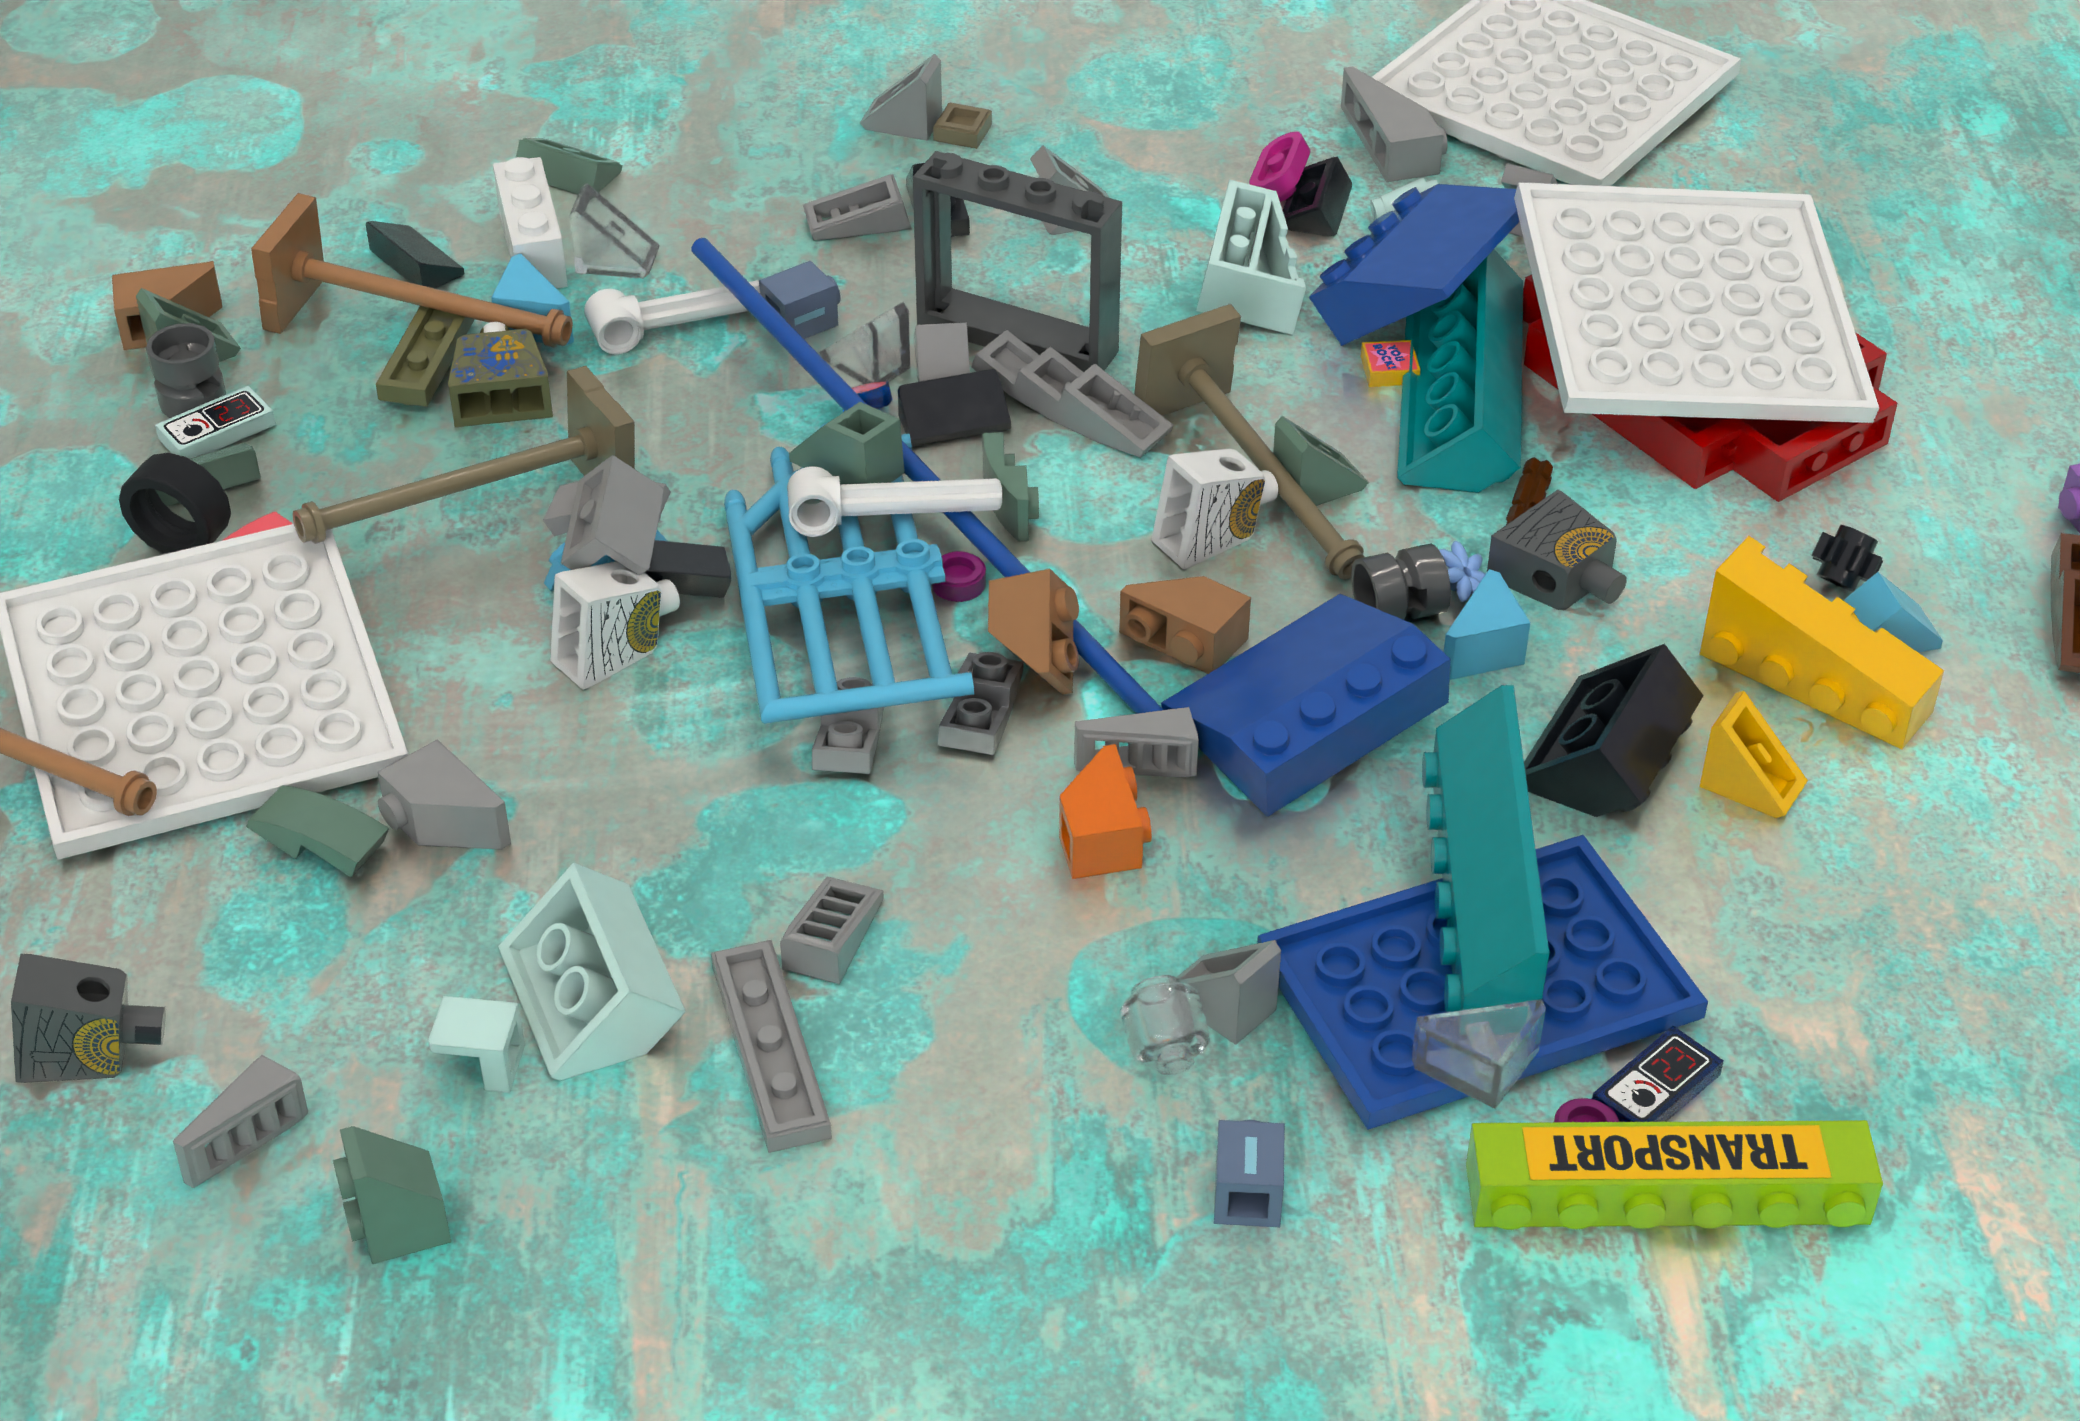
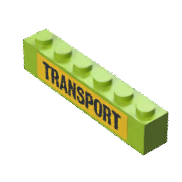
(1672, 1174)

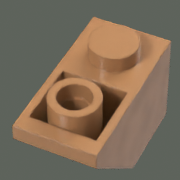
(187, 285)
(1187, 619)
(1035, 622)

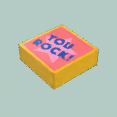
(1387, 362)

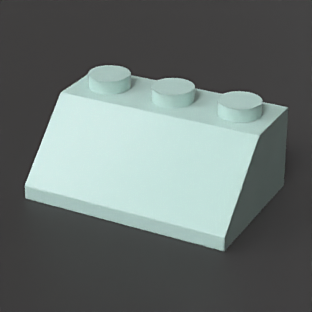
(590, 975)

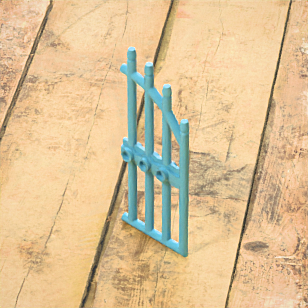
(858, 576)

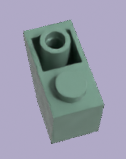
(856, 446)
(394, 1192)

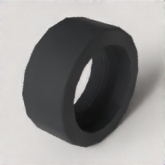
(191, 487)

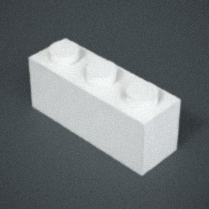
(530, 217)

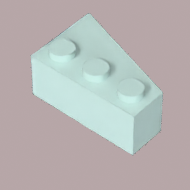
(1253, 261)

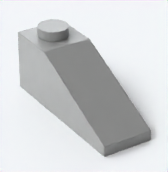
(1393, 128)

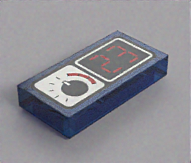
(1660, 1079)

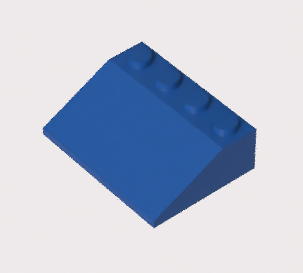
(1413, 256)
(1314, 699)

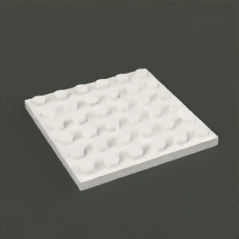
(1559, 84)
(1692, 304)
(205, 675)

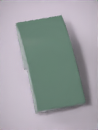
(1018, 499)
(325, 826)

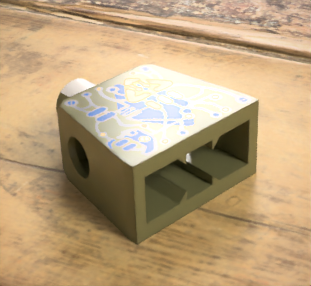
(498, 378)

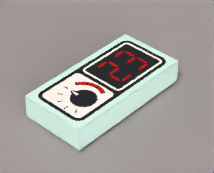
(216, 424)

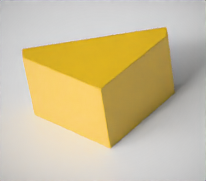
(1749, 761)

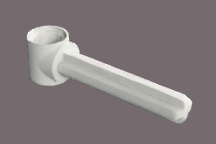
(621, 320)
(880, 498)

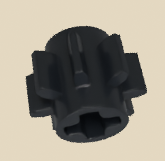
(1846, 557)

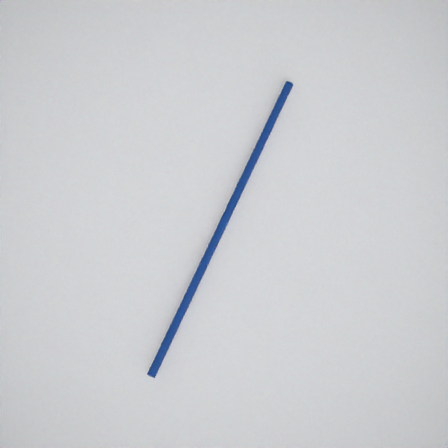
(914, 467)

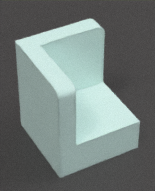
(483, 1031)

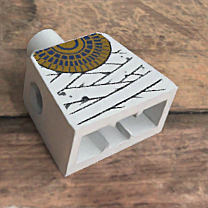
(1209, 504)
(606, 620)

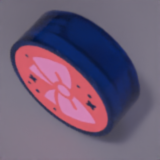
(875, 394)

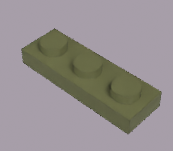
(422, 357)

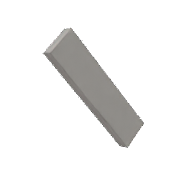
(771, 1046)

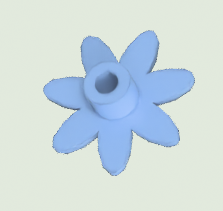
(1462, 570)

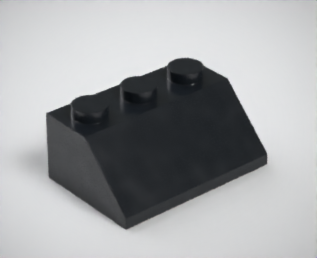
(1613, 734)

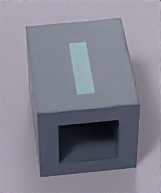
(803, 298)
(1249, 1173)

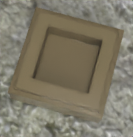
(962, 125)

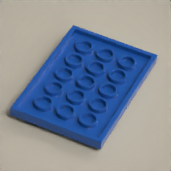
(1377, 967)

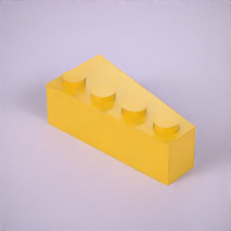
(1815, 649)

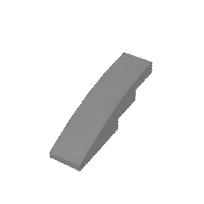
(1079, 400)

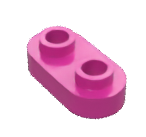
(1281, 164)

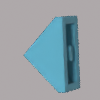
(529, 291)
(1884, 605)
(1488, 631)

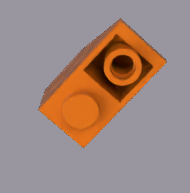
(1100, 818)

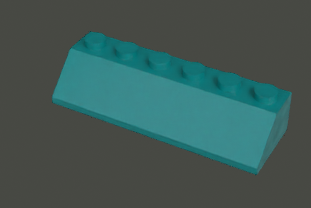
(1467, 403)
(1485, 858)

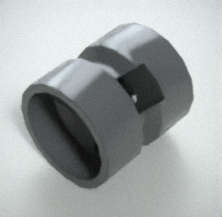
(184, 367)
(1409, 583)

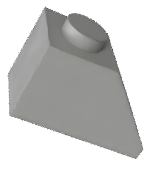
(442, 802)

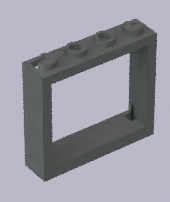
(1034, 198)

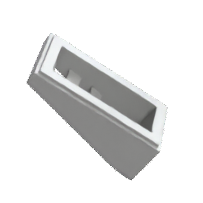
(858, 211)
(1157, 742)
(824, 958)
(240, 1120)

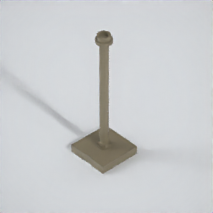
(1194, 365)
(595, 432)

